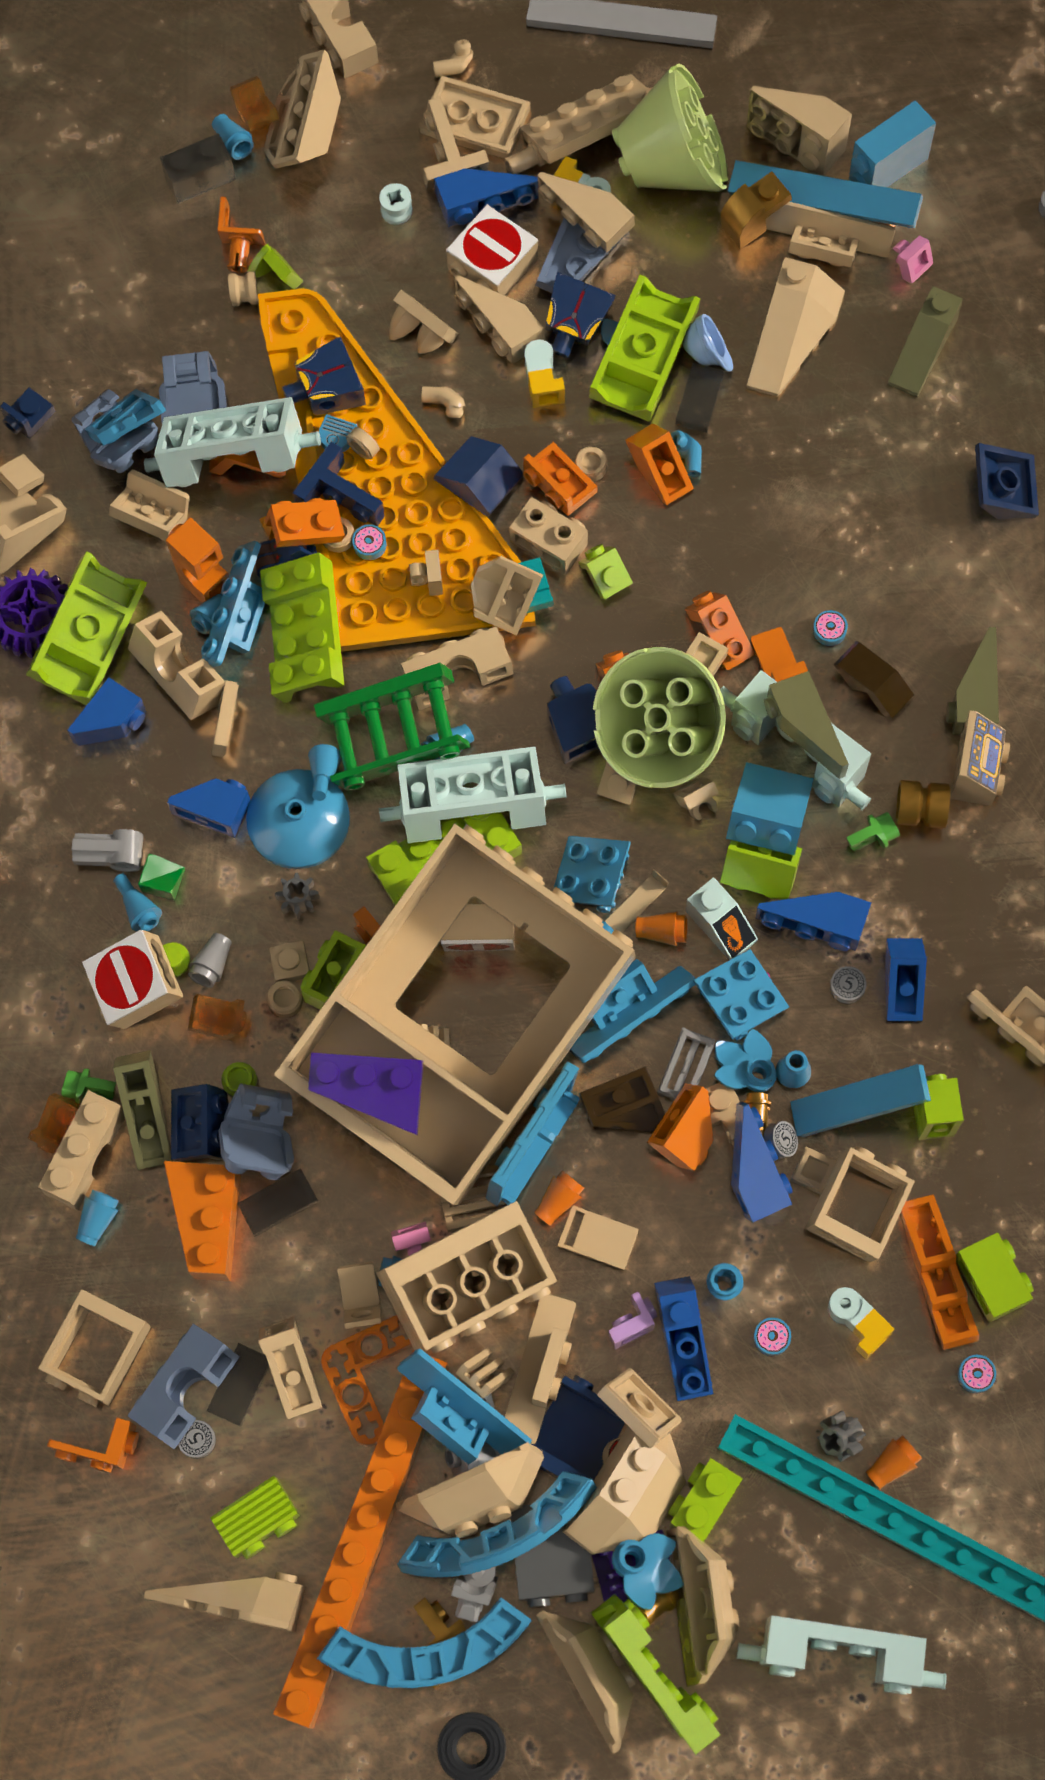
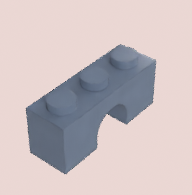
(194, 1359)

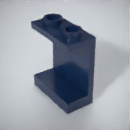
(576, 1430)

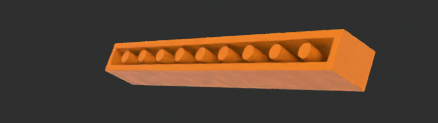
(355, 1555)

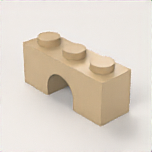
(348, 46)
(158, 649)
(480, 652)
(72, 1165)

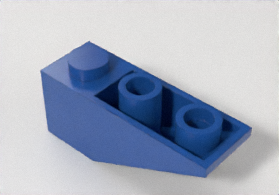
(470, 190)
(825, 916)
(754, 1173)
(684, 1338)

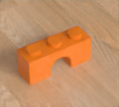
(197, 560)

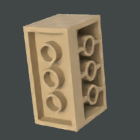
(472, 1254)

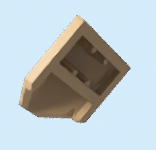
(504, 593)

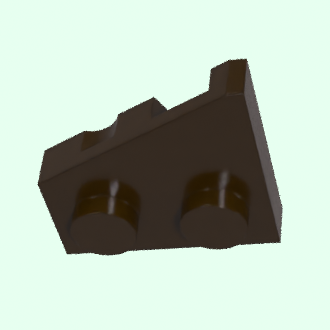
(624, 1103)

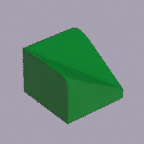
(161, 877)

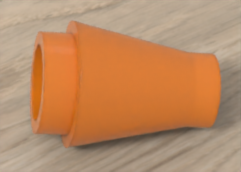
(663, 928)
(558, 1197)
(894, 1462)

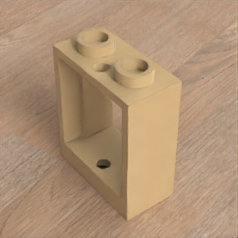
(842, 1235)
(83, 1304)

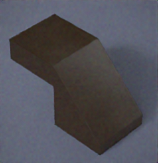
(871, 674)

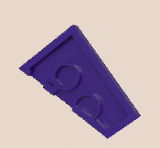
(371, 1085)

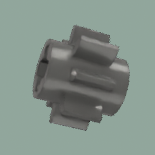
(298, 886)
(841, 1436)

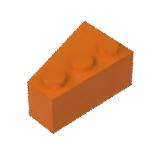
(206, 1216)

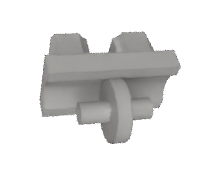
(474, 1592)

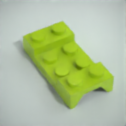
(643, 350)
(303, 625)
(86, 630)
(401, 862)
(686, 1713)

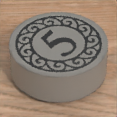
(848, 984)
(783, 1138)
(198, 1440)

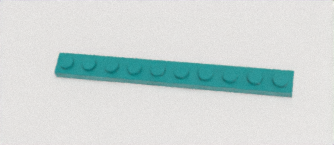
(886, 1516)

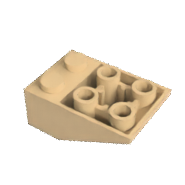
(800, 125)

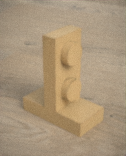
(446, 147)
(289, 1367)

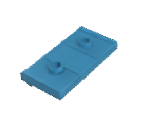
(520, 1162)

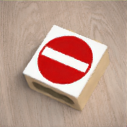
(492, 251)
(479, 930)
(132, 979)

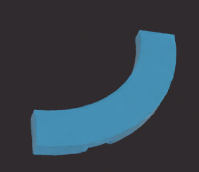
(503, 1542)
(426, 1664)

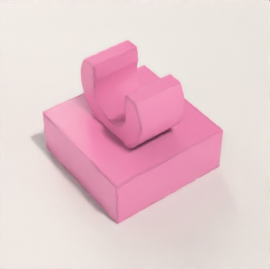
(913, 258)
(411, 1237)

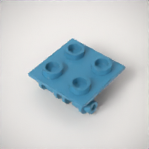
(592, 870)
(741, 994)

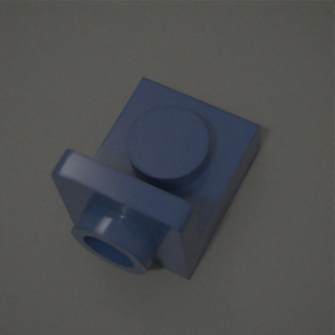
(27, 413)

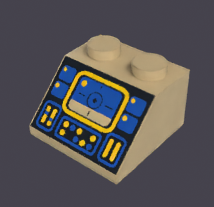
(979, 761)

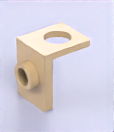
(359, 1294)

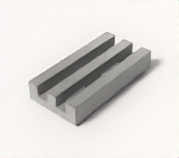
(697, 1039)

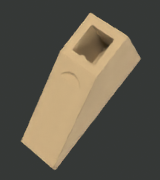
(592, 209)
(503, 318)

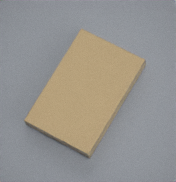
(480, 116)

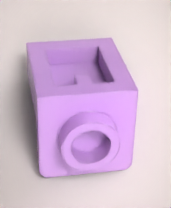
(629, 1328)

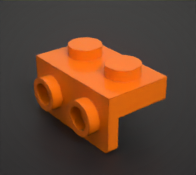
(558, 478)
(305, 522)

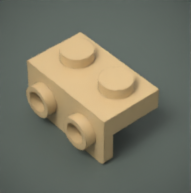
(150, 505)

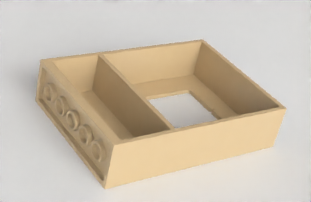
(462, 1107)

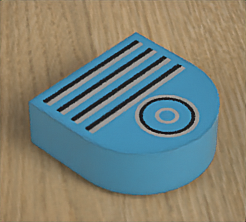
(335, 431)

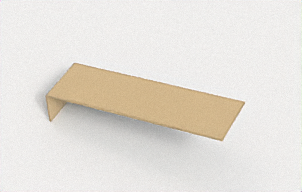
(637, 902)

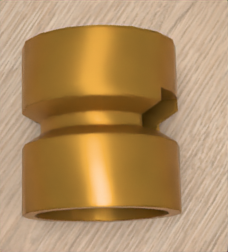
(921, 803)

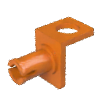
(239, 239)

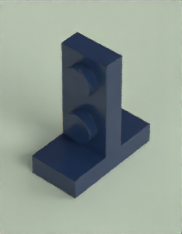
(324, 481)

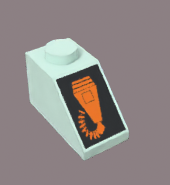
(721, 919)

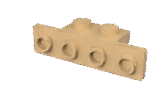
(829, 234)
(1020, 1021)
(538, 1368)

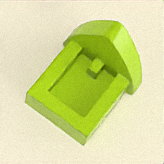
(268, 260)

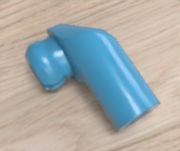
(690, 451)

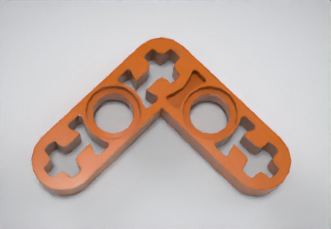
(357, 1362)

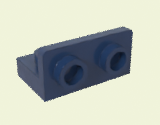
(196, 1122)

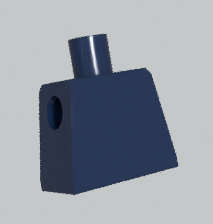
(572, 718)

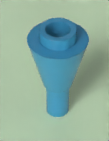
(203, 614)
(323, 762)
(140, 910)

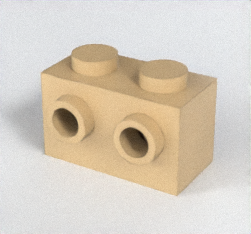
(549, 535)

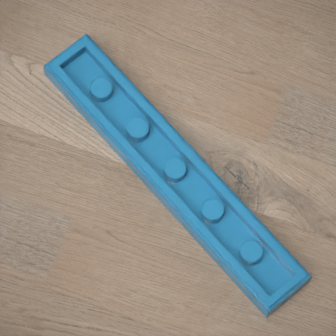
(837, 195)

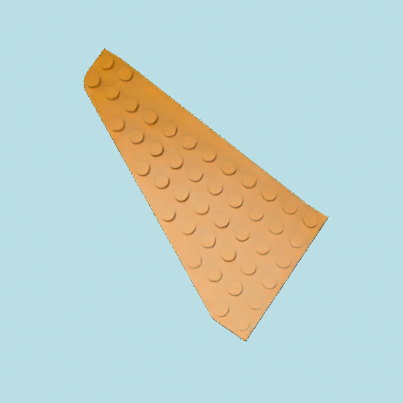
(421, 515)

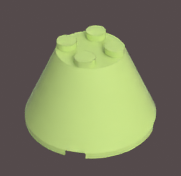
(670, 138)
(659, 717)

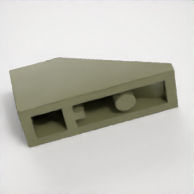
(925, 341)
(978, 686)
(804, 719)
(143, 1108)

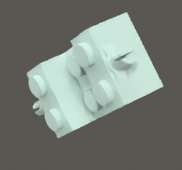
(263, 426)
(753, 723)
(436, 791)
(898, 1658)

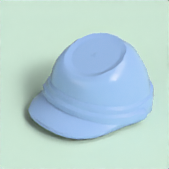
(706, 344)

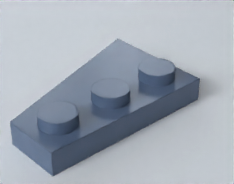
(569, 255)

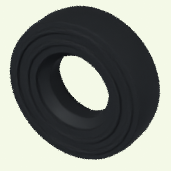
(455, 1730)

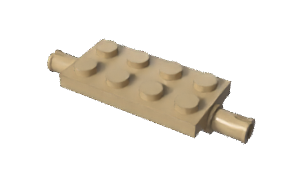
(577, 124)

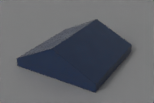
(480, 474)
(1006, 482)

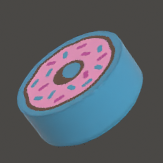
(369, 542)
(830, 628)
(772, 1336)
(976, 1374)

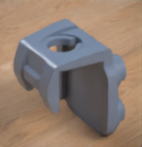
(191, 384)
(119, 453)
(257, 1141)

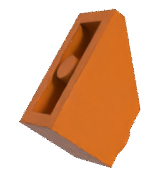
(660, 463)
(685, 1129)

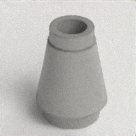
(210, 961)

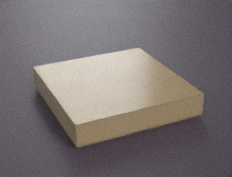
(640, 1407)

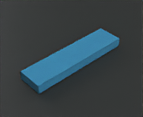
(860, 1100)

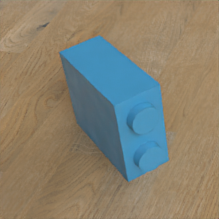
(893, 147)
(769, 808)

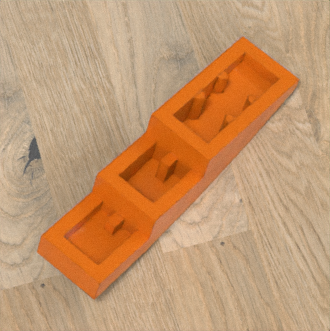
(938, 1272)

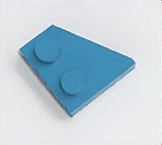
(125, 416)

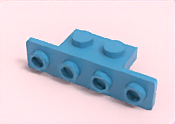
(239, 608)
(628, 1005)
(457, 1413)

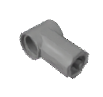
(118, 850)

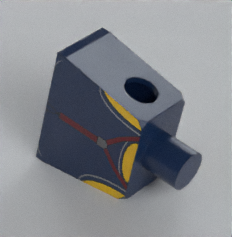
(575, 312)
(326, 380)

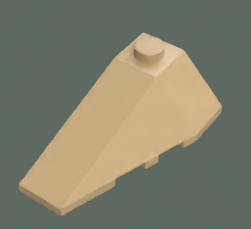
(798, 317)
(252, 1600)

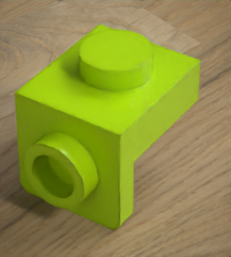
(605, 570)

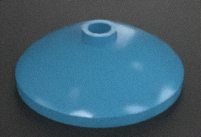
(302, 838)

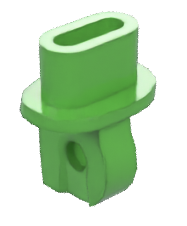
(880, 829)
(77, 1084)

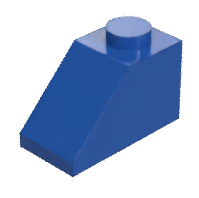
(108, 715)
(213, 805)
(905, 979)

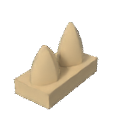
(408, 317)

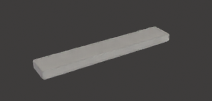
(624, 21)

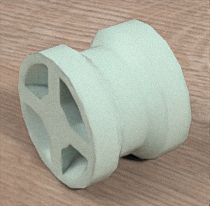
(398, 212)

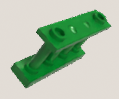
(368, 703)

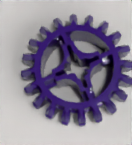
(14, 610)

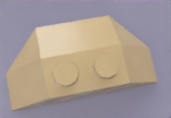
(305, 112)
(477, 1495)
(630, 1495)
(704, 1605)
(593, 1672)

